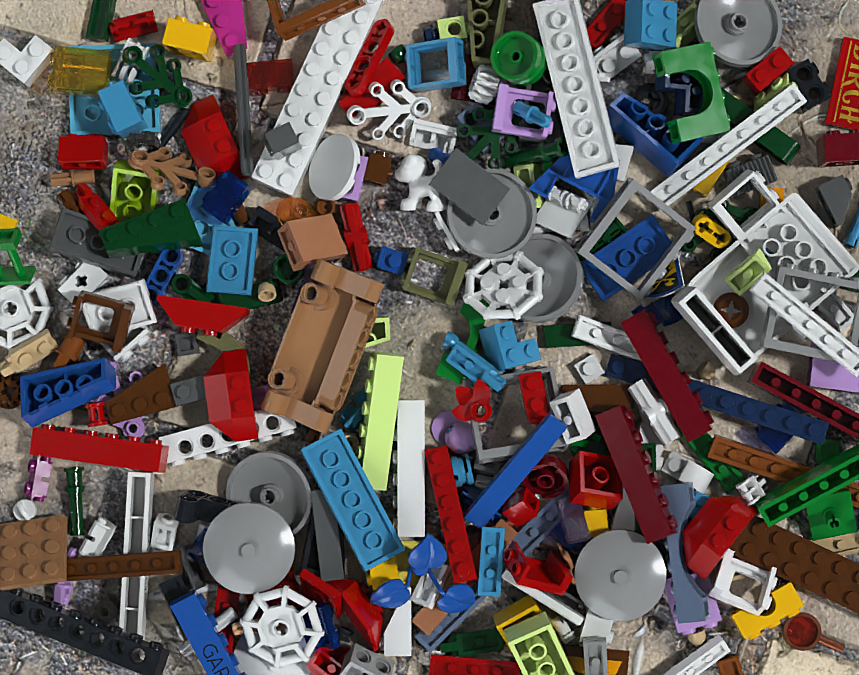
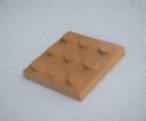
(33, 552)

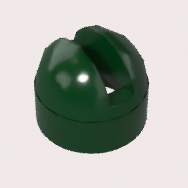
(397, 54)

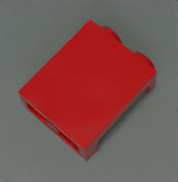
(542, 575)

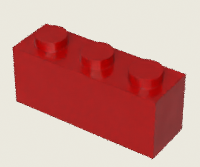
(384, 74)

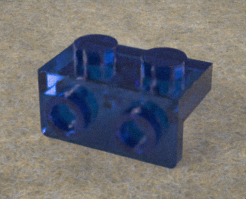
(331, 634)

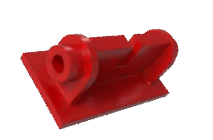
(133, 26)

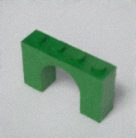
(700, 63)

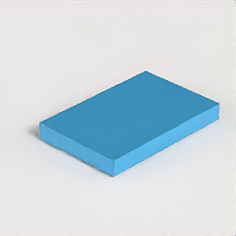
(232, 260)

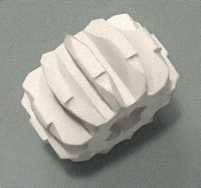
(483, 84)

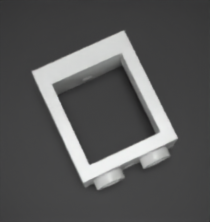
(758, 217)

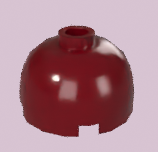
(548, 477)

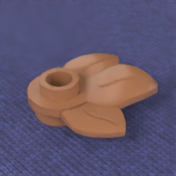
(568, 561)

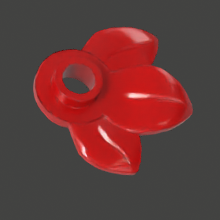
(471, 400)

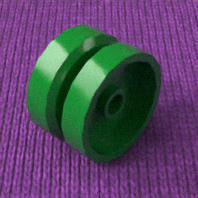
(518, 58)

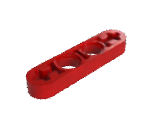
(358, 79)

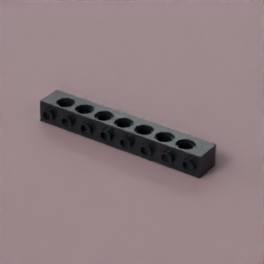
(30, 618)

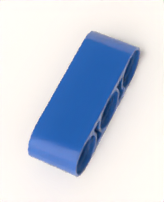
(164, 265)

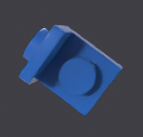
(391, 260)

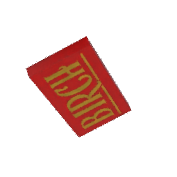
(844, 99)

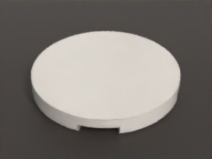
(334, 167)

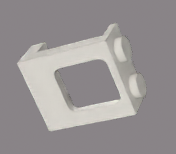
(723, 577)

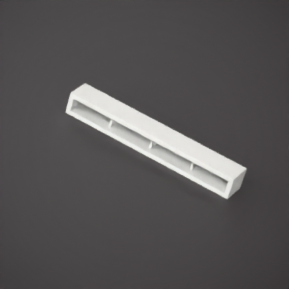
(136, 540)

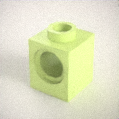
(444, 24)

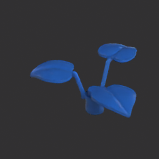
(422, 558)

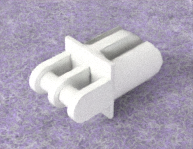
(124, 72)
(751, 488)

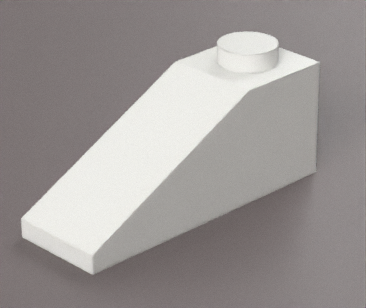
(398, 633)

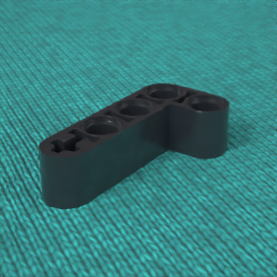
(198, 505)

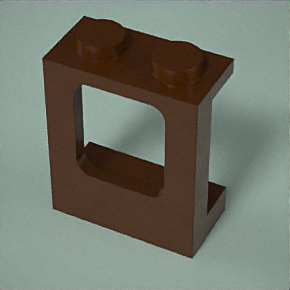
(119, 326)

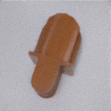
(69, 351)

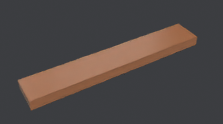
(429, 619)

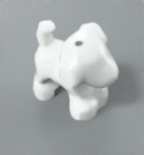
(413, 172)

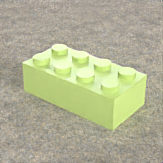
(537, 647)

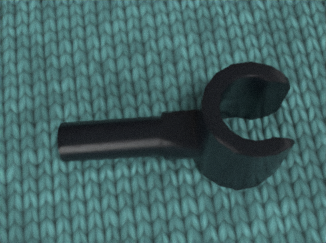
(691, 213)

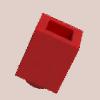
(521, 507)

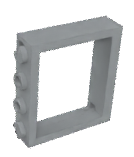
(606, 218)
(811, 274)
(506, 452)

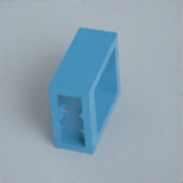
(456, 64)

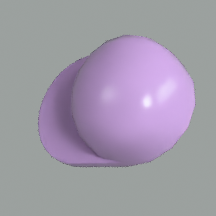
(453, 433)

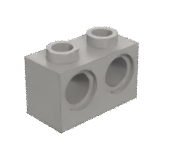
(365, 662)

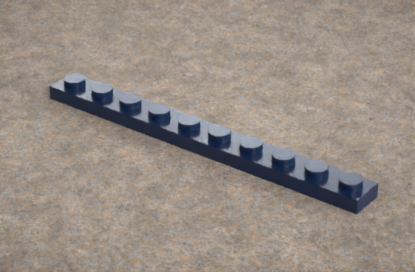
(730, 403)

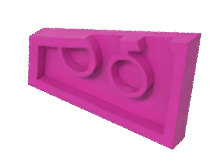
(228, 22)

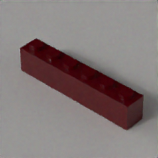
(667, 376)
(805, 399)
(636, 474)

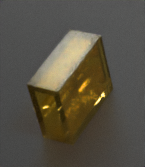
(79, 71)

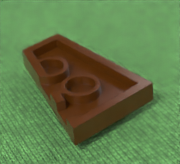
(143, 398)

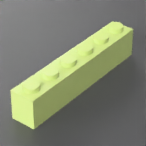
(379, 416)

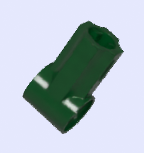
(194, 290)

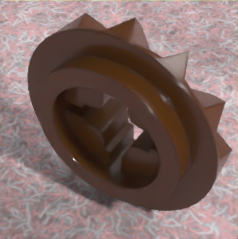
(739, 303)
(12, 381)

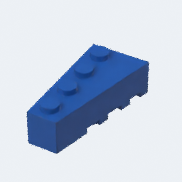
(649, 134)
(63, 389)

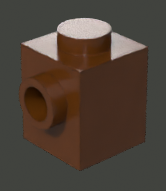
(379, 169)

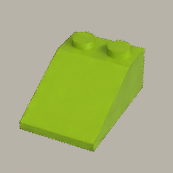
(131, 191)

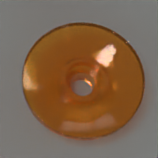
(293, 209)

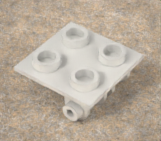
(563, 211)

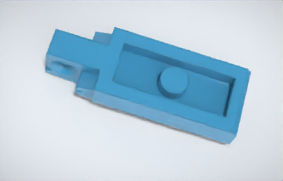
(474, 366)

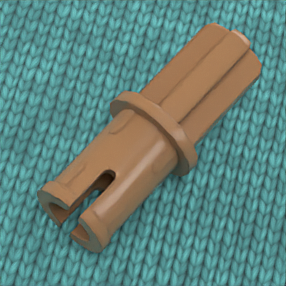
(72, 178)

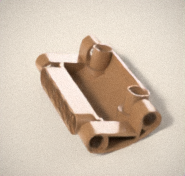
(322, 346)

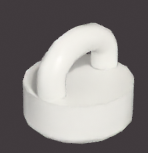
(25, 510)

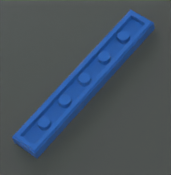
(515, 470)

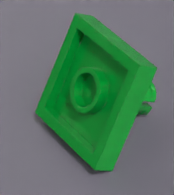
(832, 516)

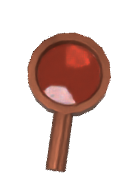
(805, 632)

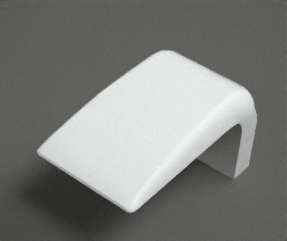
(794, 238)

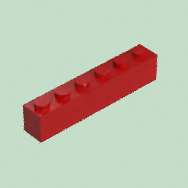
(99, 449)
(451, 515)

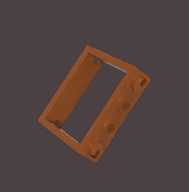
(310, 19)

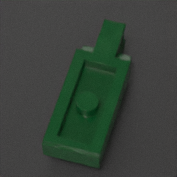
(473, 642)

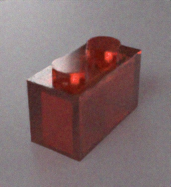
(271, 76)

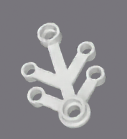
(391, 111)

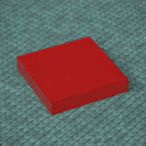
(318, 590)

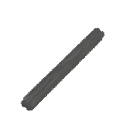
(243, 109)

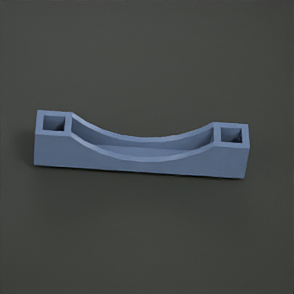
(690, 600)

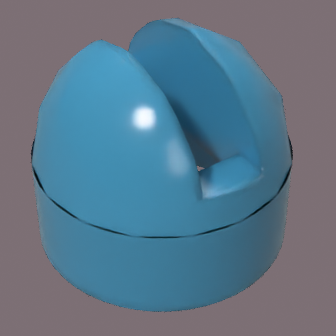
(450, 341)

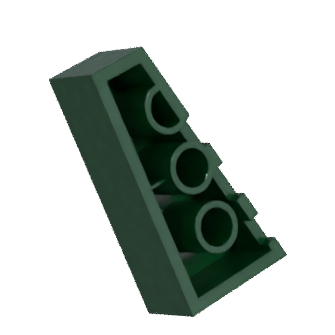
(152, 232)

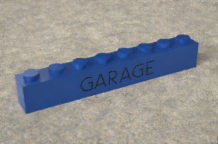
(203, 635)

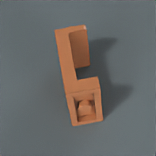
(311, 240)

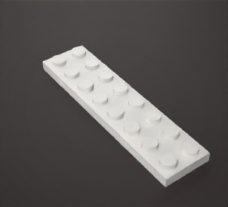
(576, 86)

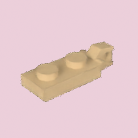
(29, 353)

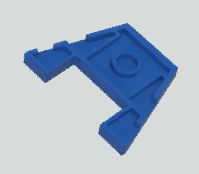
(598, 185)

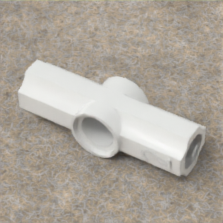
(654, 412)

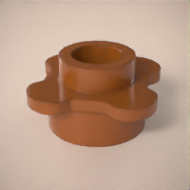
(319, 205)

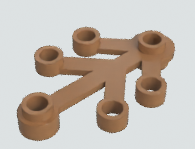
(168, 168)

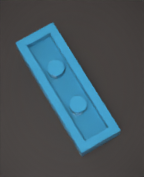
(490, 561)

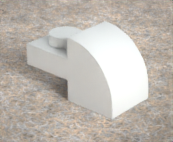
(687, 471)

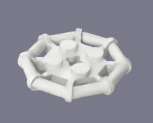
(507, 297)
(23, 313)
(288, 616)

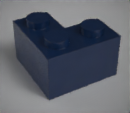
(687, 92)

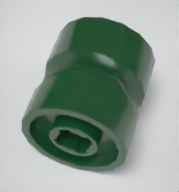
(284, 271)

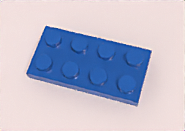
(628, 256)

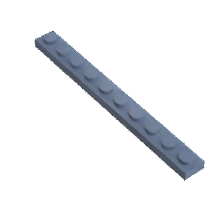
(528, 539)

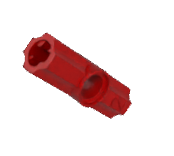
(356, 237)

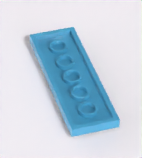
(352, 500)

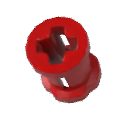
(93, 422)

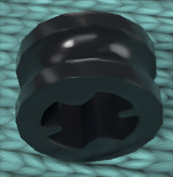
(344, 633)

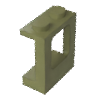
(451, 283)

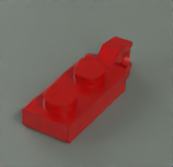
(94, 207)
(533, 397)

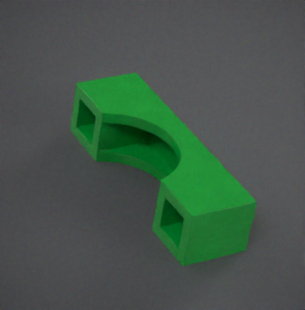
(475, 323)

